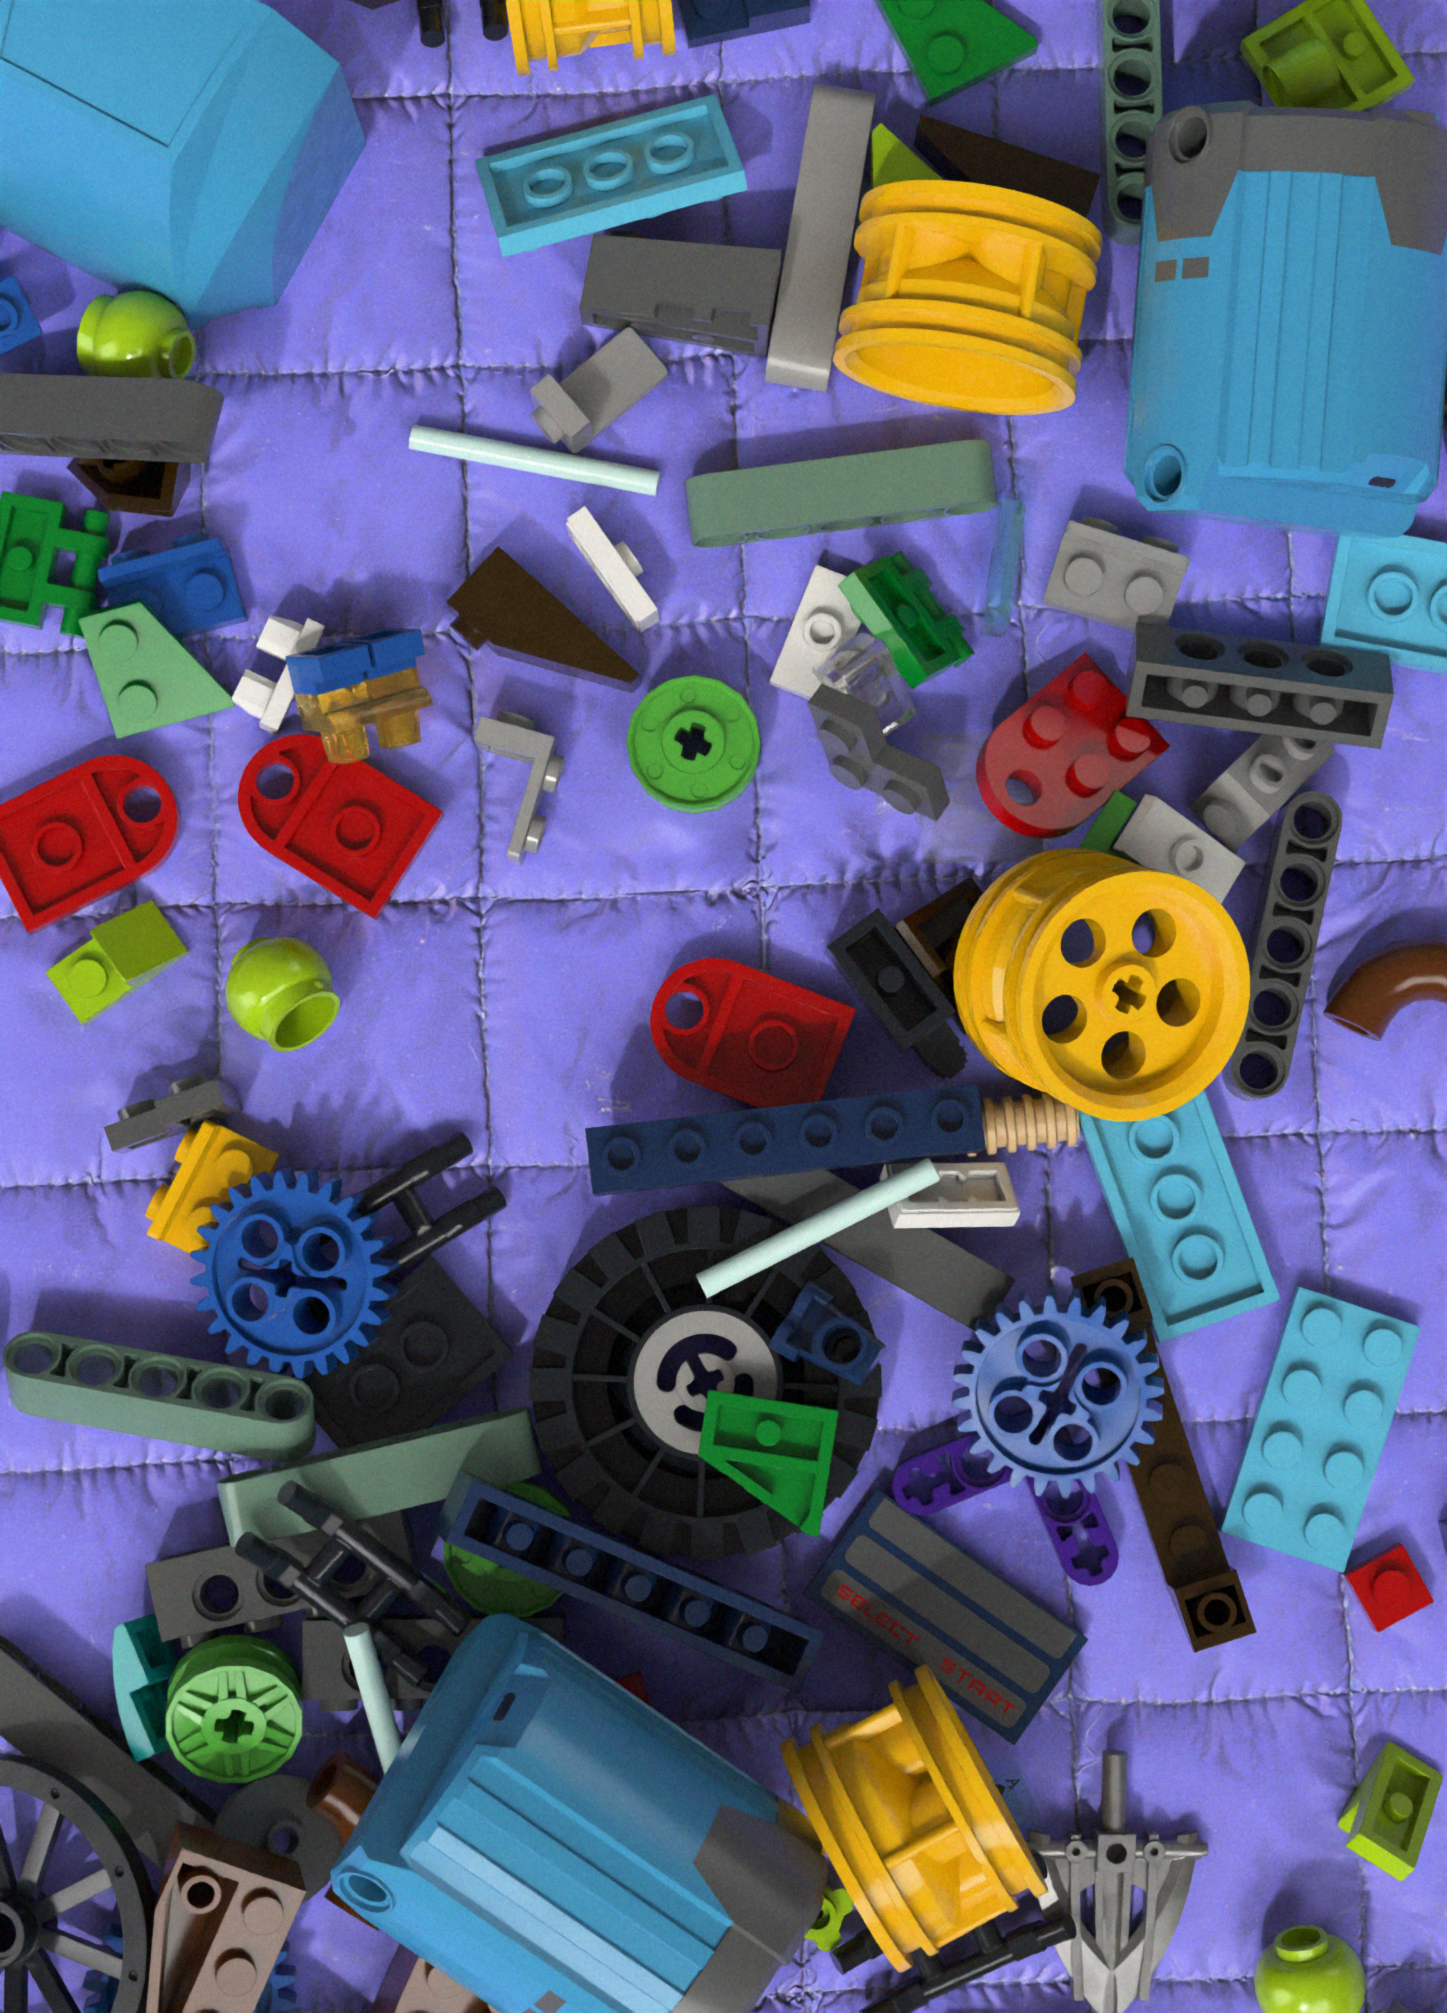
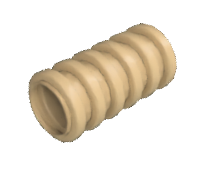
(1028, 1123)

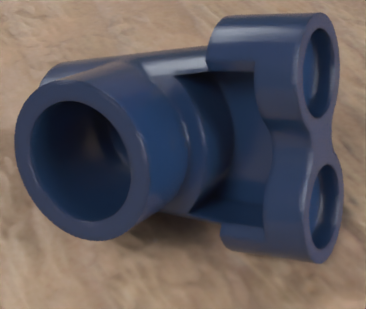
(816, 1329)

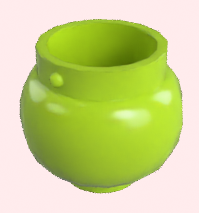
(135, 337)
(281, 992)
(1309, 1974)

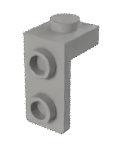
(596, 391)
(515, 739)
(1258, 785)

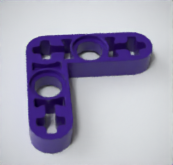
(1064, 1548)

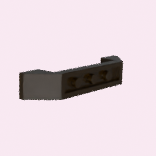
(1170, 1489)

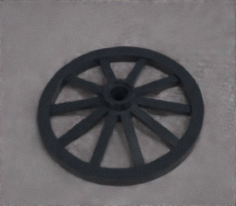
(36, 1913)

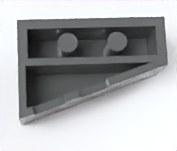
(683, 291)

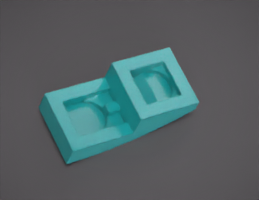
(139, 1676)

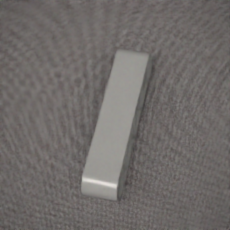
(820, 237)

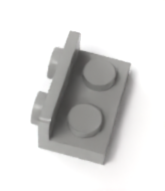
(1114, 576)

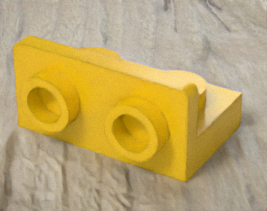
(211, 1164)

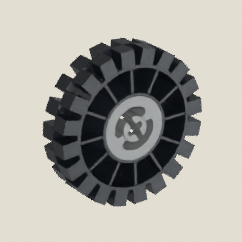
(618, 1430)

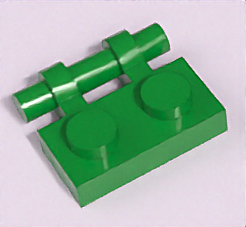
(29, 552)
(907, 617)

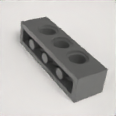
(1259, 685)
(182, 1582)
(330, 1673)

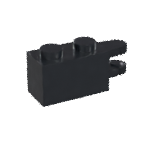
(898, 993)

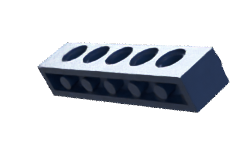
(785, 1140)
(628, 1581)

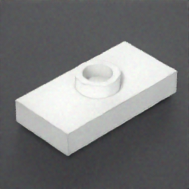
(614, 567)
(818, 629)
(1171, 843)
(964, 1197)

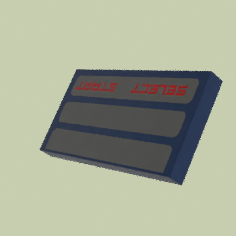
(945, 1608)

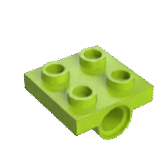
(1327, 57)

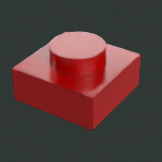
(1388, 1587)

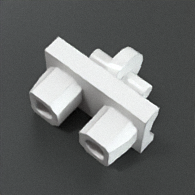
(267, 698)

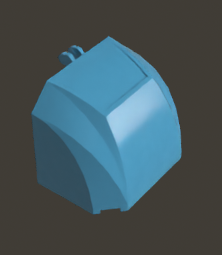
(171, 144)

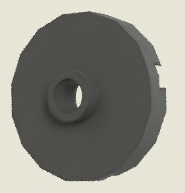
(278, 1802)

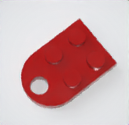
(1068, 749)
(338, 822)
(76, 841)
(756, 1034)

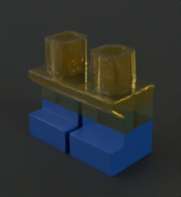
(360, 684)

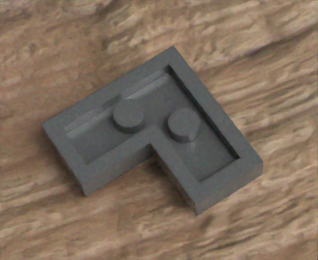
(864, 759)
(188, 1105)

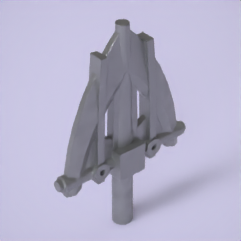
(1112, 1963)

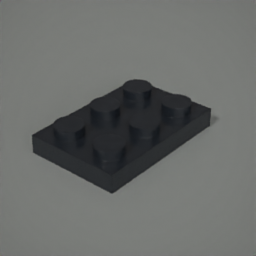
(416, 1369)

